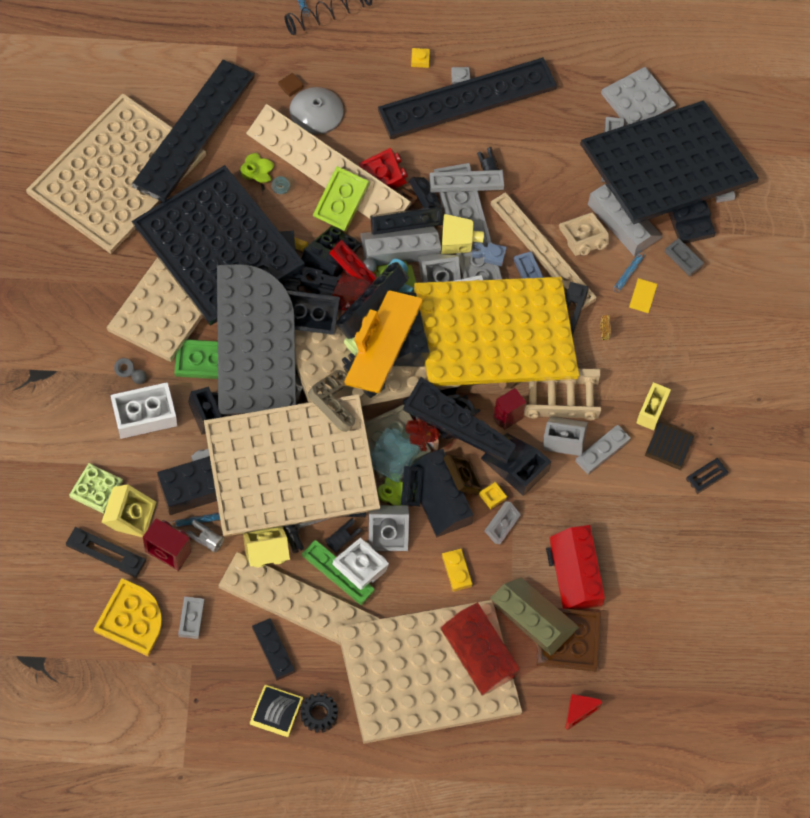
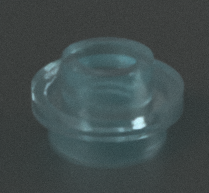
(280, 181)

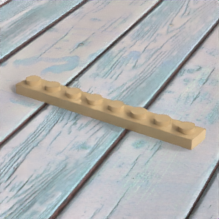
(538, 244)

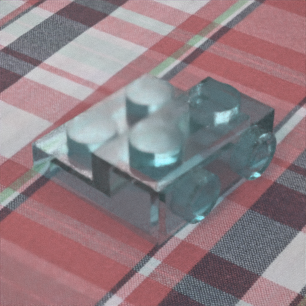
(392, 454)

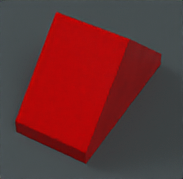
(580, 708)

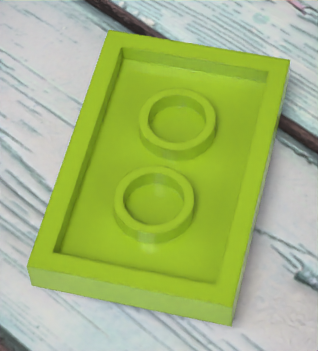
(341, 198)

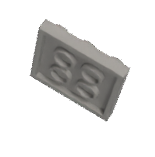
(637, 97)

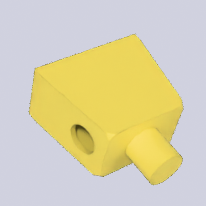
(459, 235)

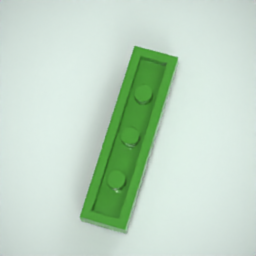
(322, 560)

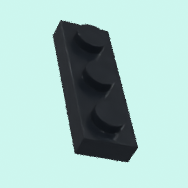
(273, 649)

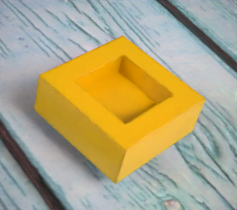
(420, 57)
(492, 495)

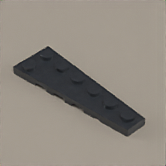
(443, 413)

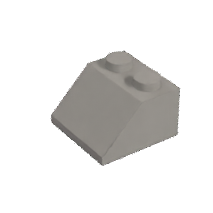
(389, 528)

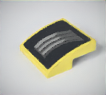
(276, 710)

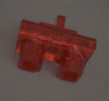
(421, 433)

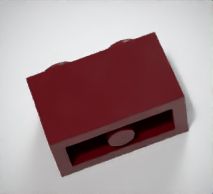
(509, 409)

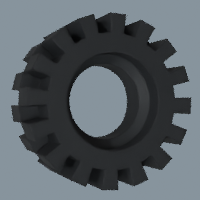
(319, 700)

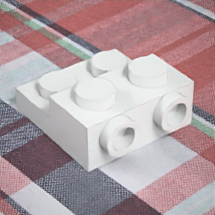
(361, 564)

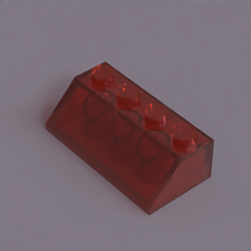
(480, 649)

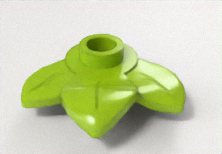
(256, 168)
(394, 489)

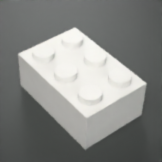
(143, 410)

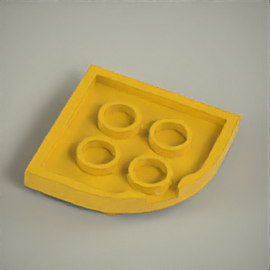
(131, 618)

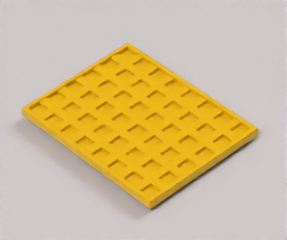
(497, 331)

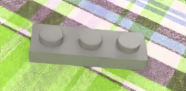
(602, 449)

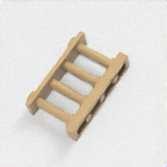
(587, 377)

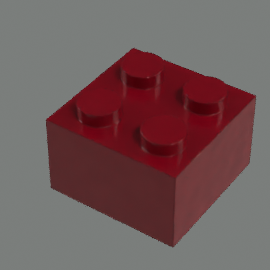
(167, 544)

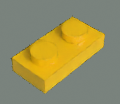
(456, 570)

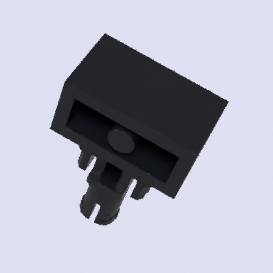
(204, 406)

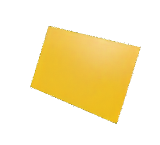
(643, 295)

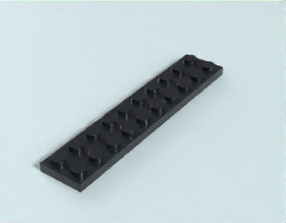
(466, 98)
(193, 131)

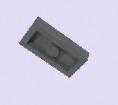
(684, 257)

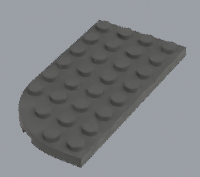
(254, 341)

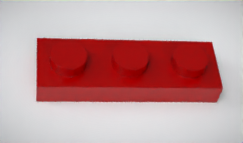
(351, 262)

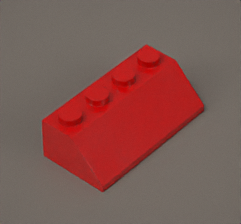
(577, 568)

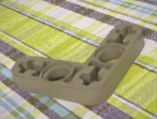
(340, 417)

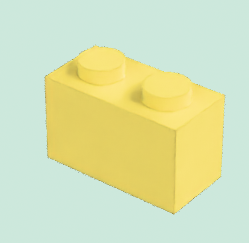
(653, 406)

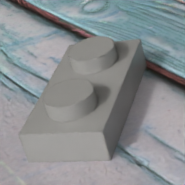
(502, 522)
(191, 617)

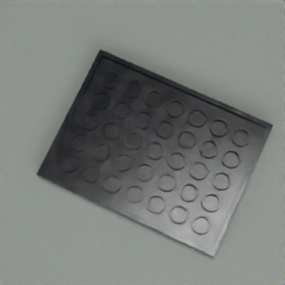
(210, 227)

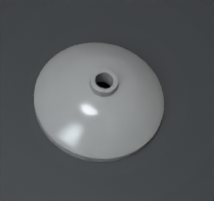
(316, 118)

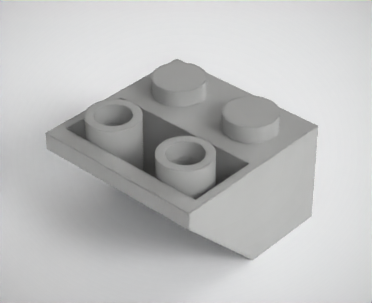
(565, 436)

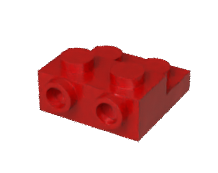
(386, 168)

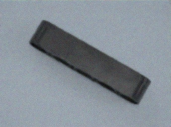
(390, 279)

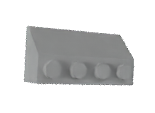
(633, 236)
(400, 245)

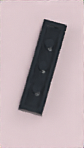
(406, 220)

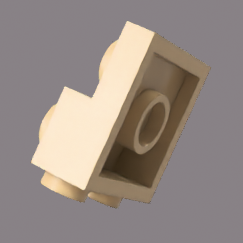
(584, 234)

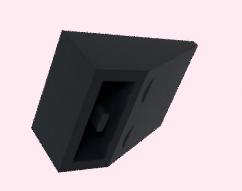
(317, 254)
(524, 466)

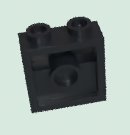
(692, 222)

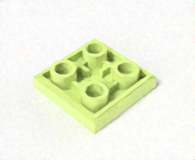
(95, 487)

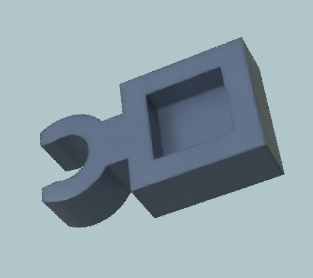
(493, 253)

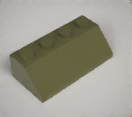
(534, 614)

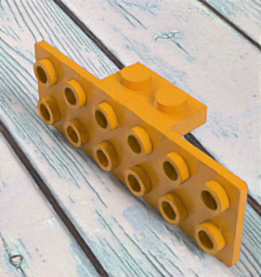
(382, 340)

